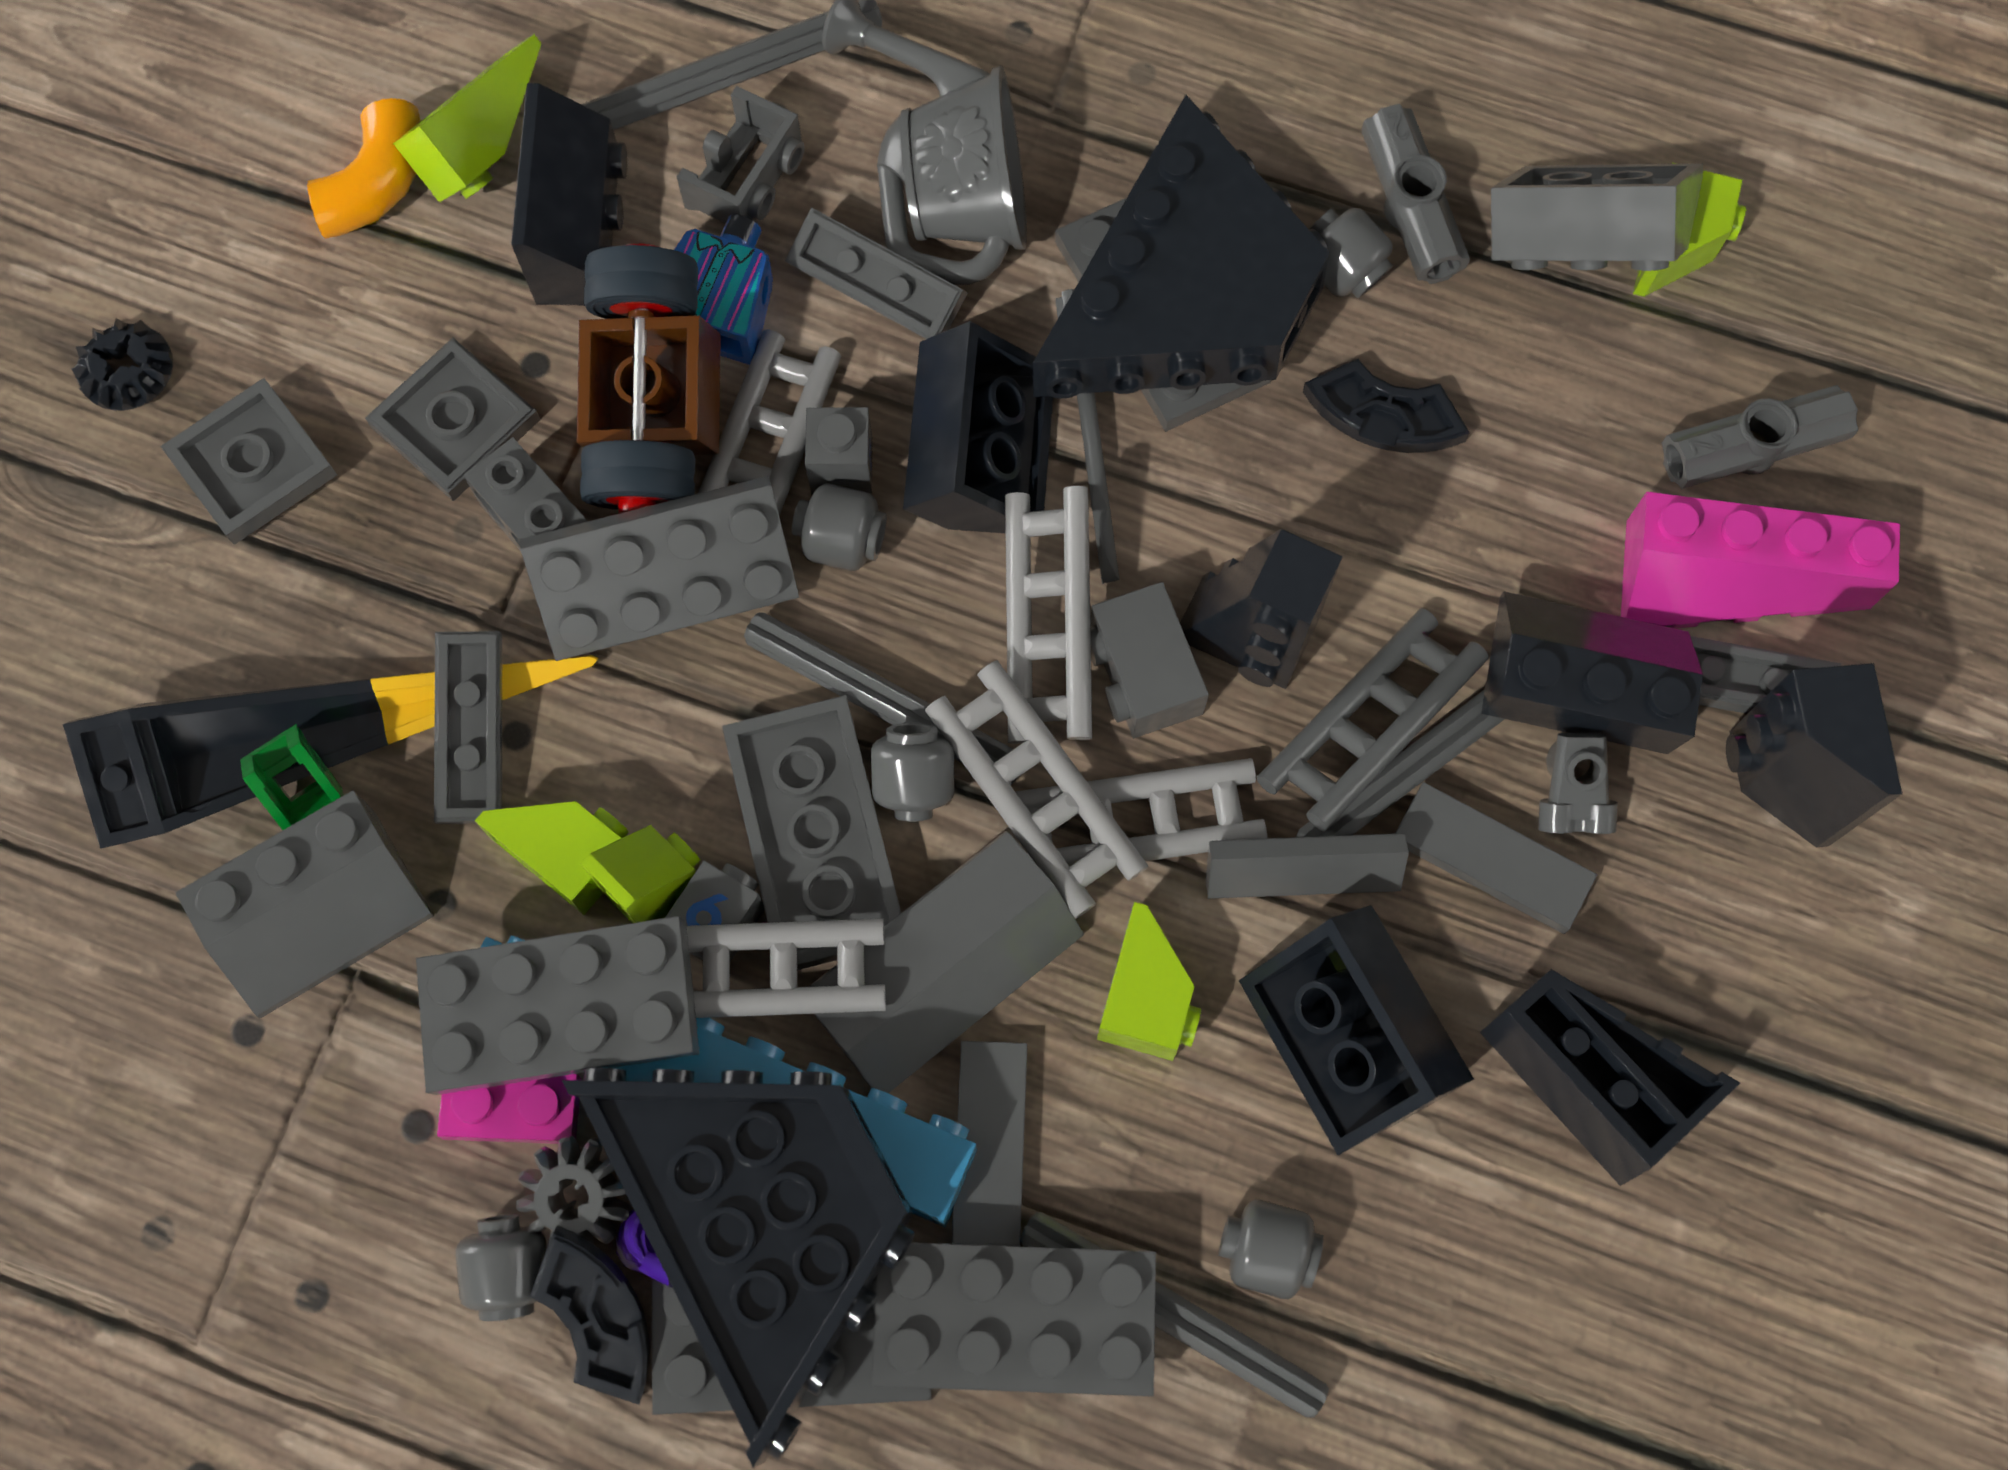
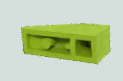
(472, 127)

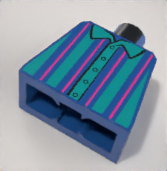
(732, 284)

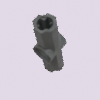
(1424, 221)
(1788, 426)

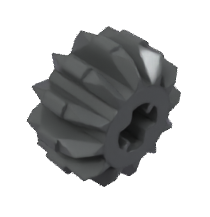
(559, 1172)

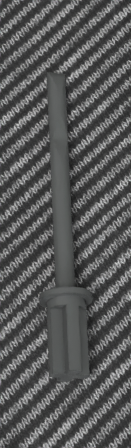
(1096, 476)

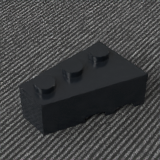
(1263, 607)
(1603, 1076)

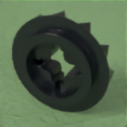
(128, 386)

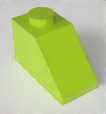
(1715, 221)
(553, 842)
(643, 872)
(1149, 993)

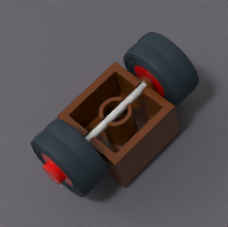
(644, 378)

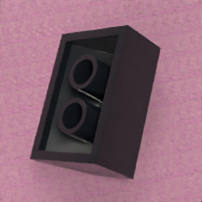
(564, 193)
(975, 431)
(1592, 674)
(1818, 752)
(1355, 1028)

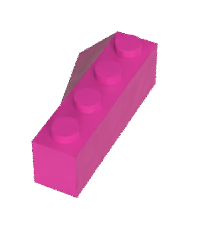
(1745, 561)

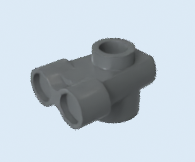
(1579, 802)

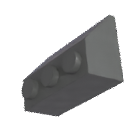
(1595, 215)
(305, 904)

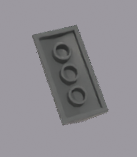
(952, 961)

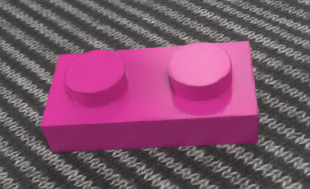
(511, 1112)

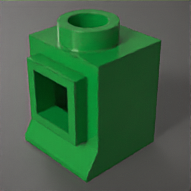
(274, 757)

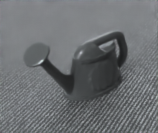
(949, 154)

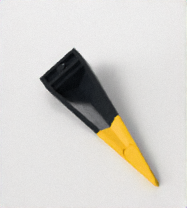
(181, 758)

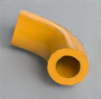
(371, 181)

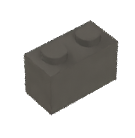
(1146, 661)

